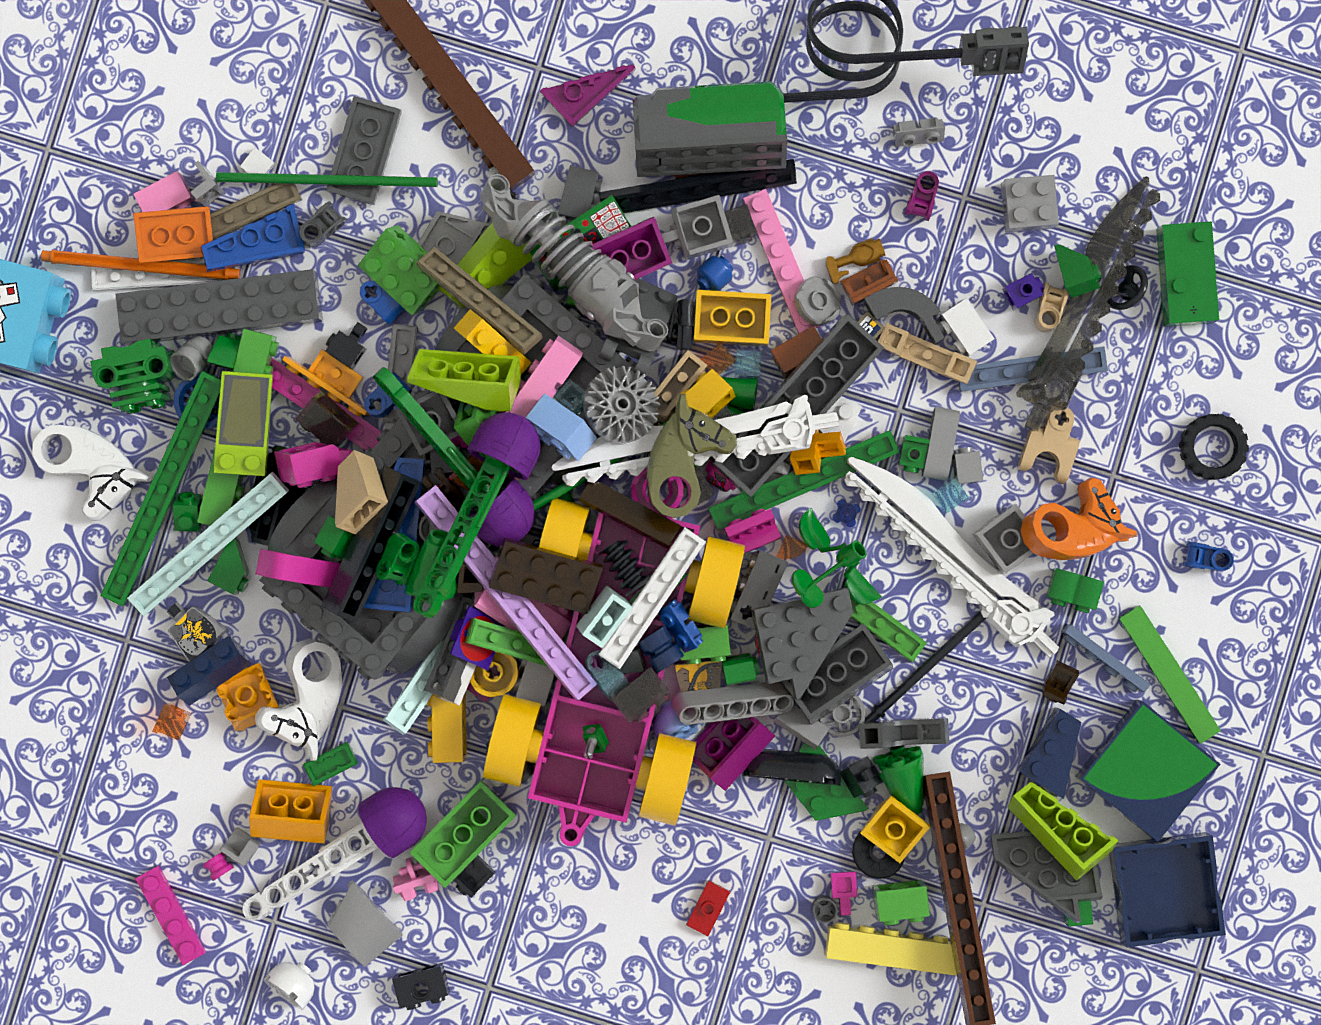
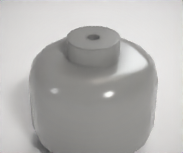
(968, 835)

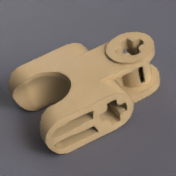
(1052, 440)

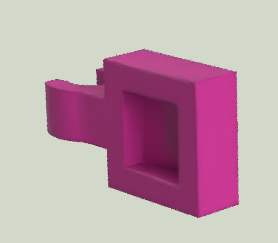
(843, 887)

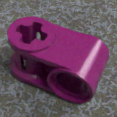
(922, 197)

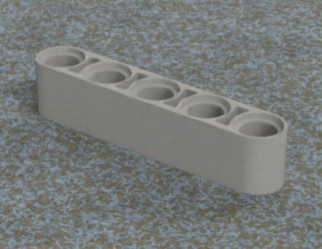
(732, 702)

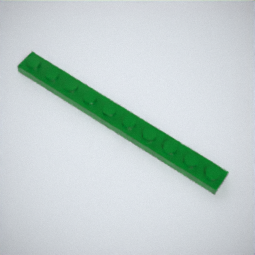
(162, 489)

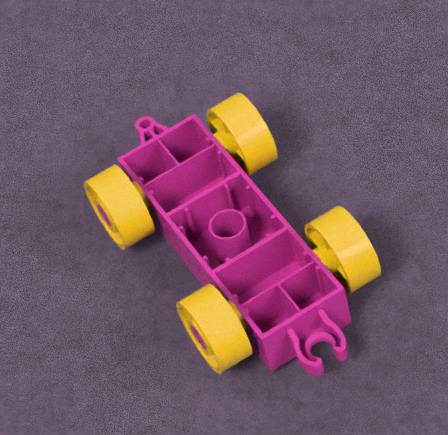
(608, 779)

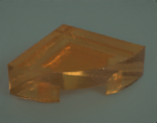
(791, 548)

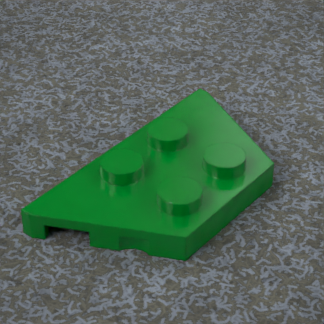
(825, 800)

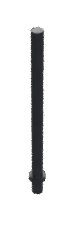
(879, 711)

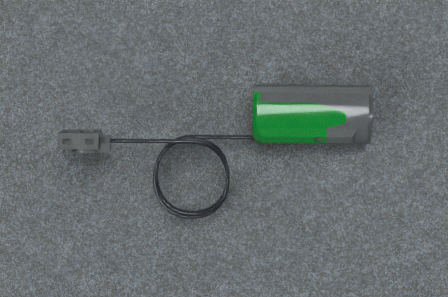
(746, 122)

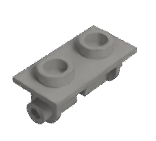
(930, 132)

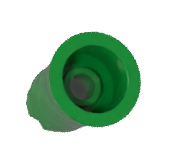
(745, 392)

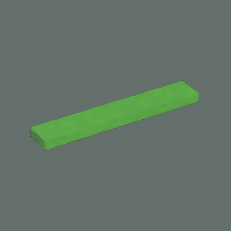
(1169, 674)

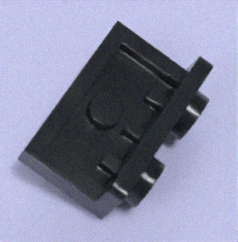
(473, 877)

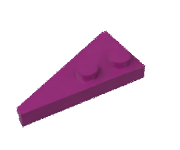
(579, 97)

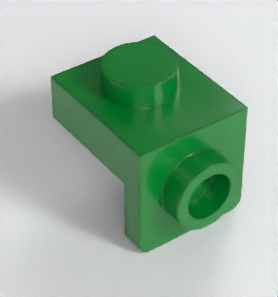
(186, 512)

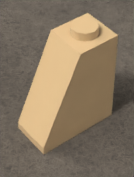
(358, 492)

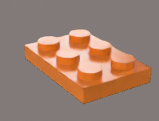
(172, 233)

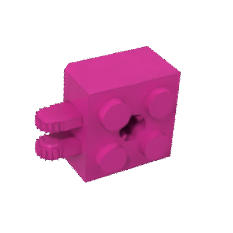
(309, 462)

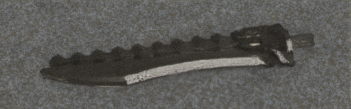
(1064, 373)

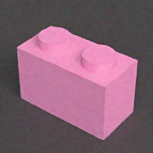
(165, 194)

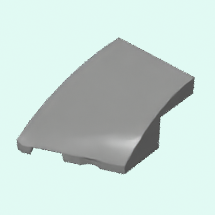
(362, 925)

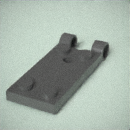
(654, 304)

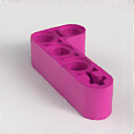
(296, 568)

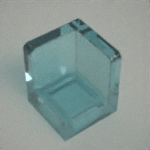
(950, 495)

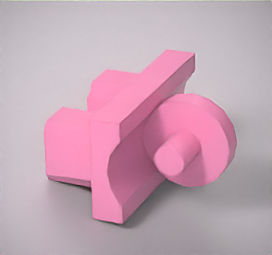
(412, 876)

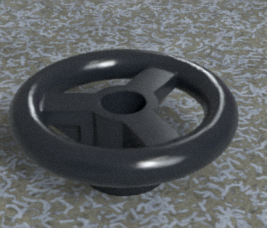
(1129, 290)

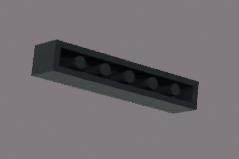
(358, 568)

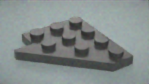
(798, 638)
(1040, 871)

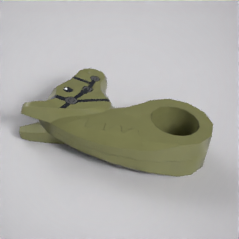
(672, 454)

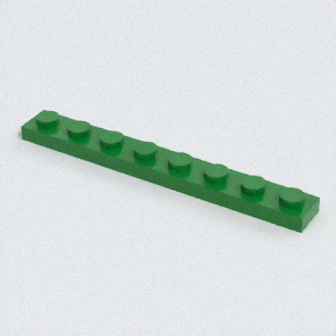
(794, 485)

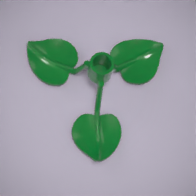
(848, 556)

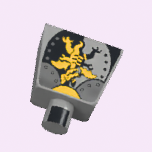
(194, 630)

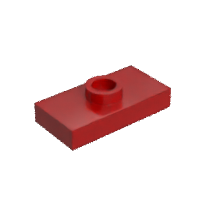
(708, 908)

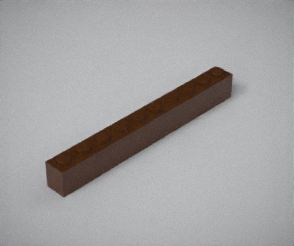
(453, 90)
(958, 900)

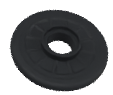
(869, 864)

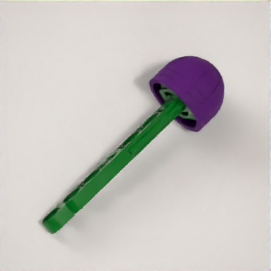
(506, 447)
(512, 509)

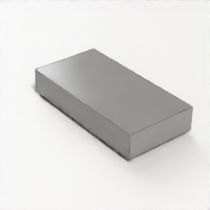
(798, 725)

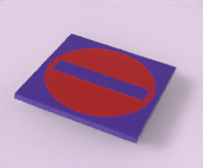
(473, 654)

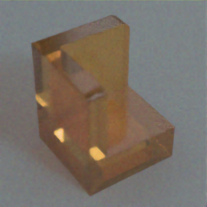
(718, 359)
(172, 721)

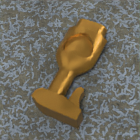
(860, 254)

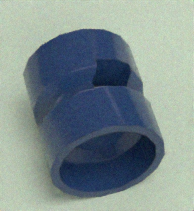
(660, 649)

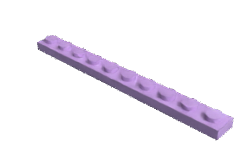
(517, 608)

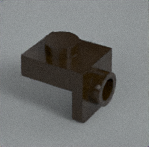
(1059, 682)

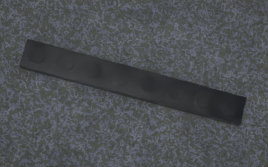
(699, 187)

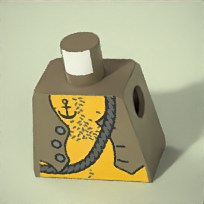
(698, 676)

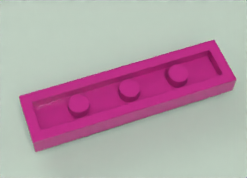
(170, 915)

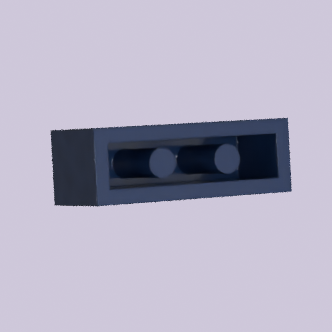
(209, 670)

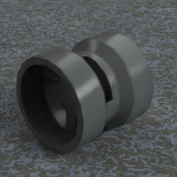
(824, 913)

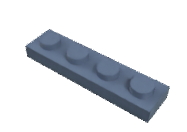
(1113, 665)

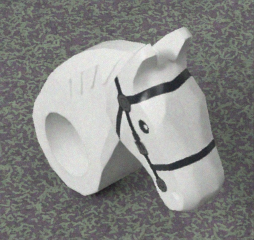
(108, 468)
(315, 704)

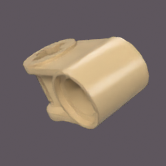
(1050, 303)

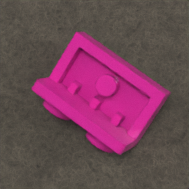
(754, 531)

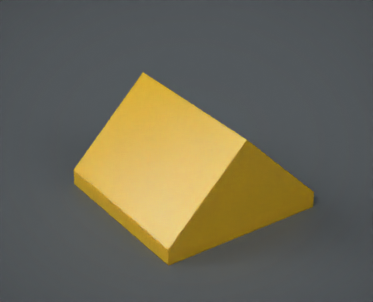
(894, 828)

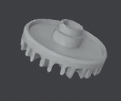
(633, 395)

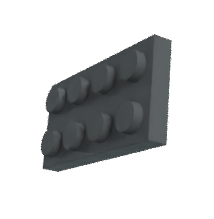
(365, 147)

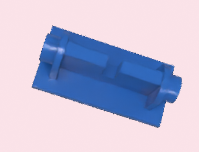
(685, 636)

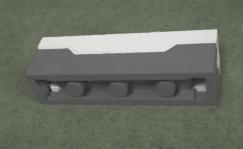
(451, 674)

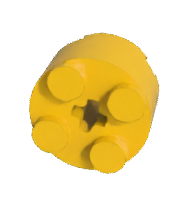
(500, 684)

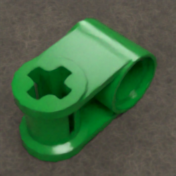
(398, 560)

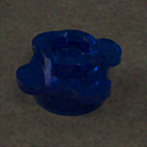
(842, 507)

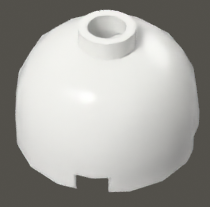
(292, 983)

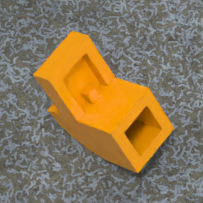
(822, 445)

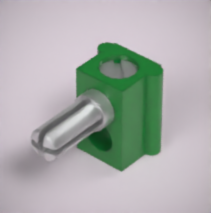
(595, 740)

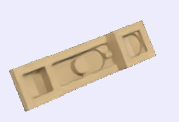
(927, 354)

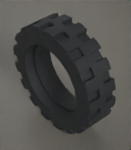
(1239, 452)

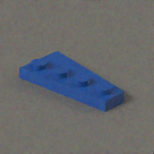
(257, 242)

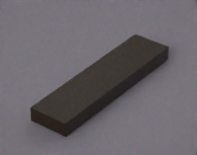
(630, 513)

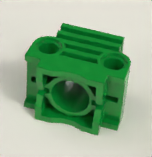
(135, 375)

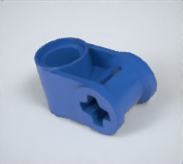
(383, 304)
(384, 400)
(1203, 557)

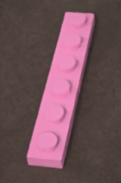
(777, 252)

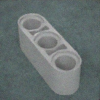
(942, 442)

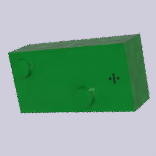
(1187, 274)

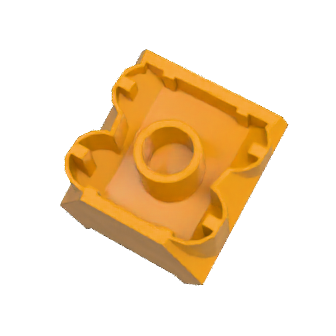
(245, 695)

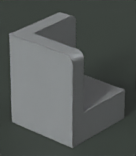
(240, 846)

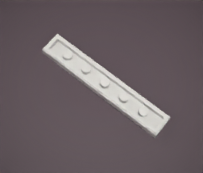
(117, 279)
(652, 598)

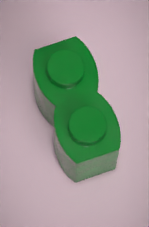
(1074, 589)
(740, 668)

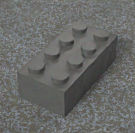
(846, 670)

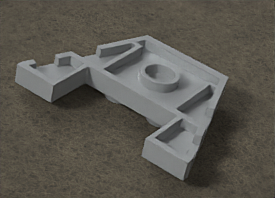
(452, 235)

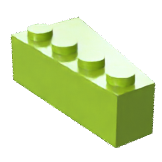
(491, 261)
(1061, 831)

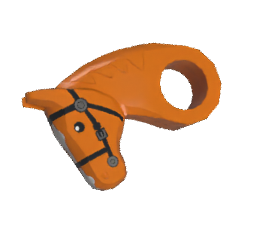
(1078, 534)

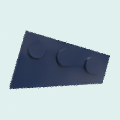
(1052, 752)

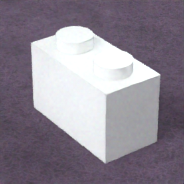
(966, 328)

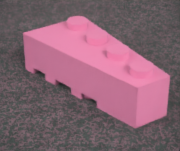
(546, 375)

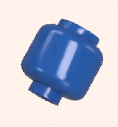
(714, 273)

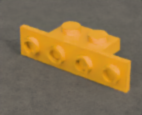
(333, 376)

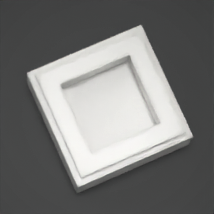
(257, 162)

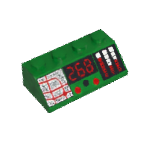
(595, 225)

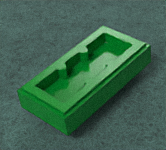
(330, 763)

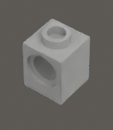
(967, 466)

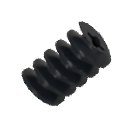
(625, 566)

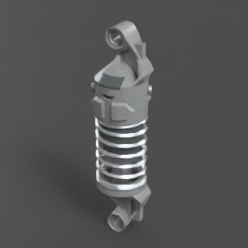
(594, 281)

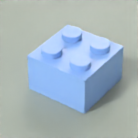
(561, 428)

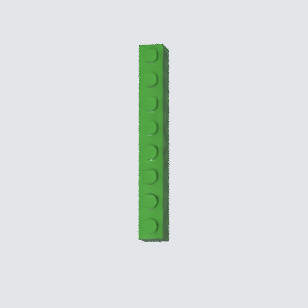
(225, 489)

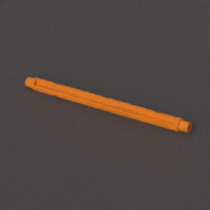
(133, 264)

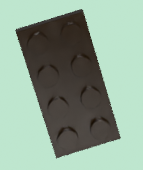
(545, 576)

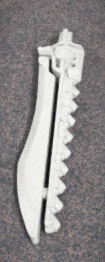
(776, 437)
(1004, 615)

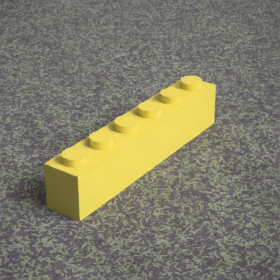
(890, 948)

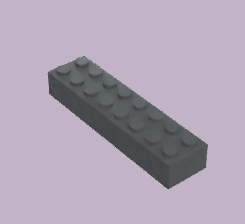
(219, 307)
(822, 377)

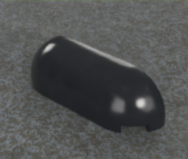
(794, 767)

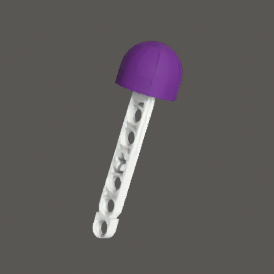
(390, 820)

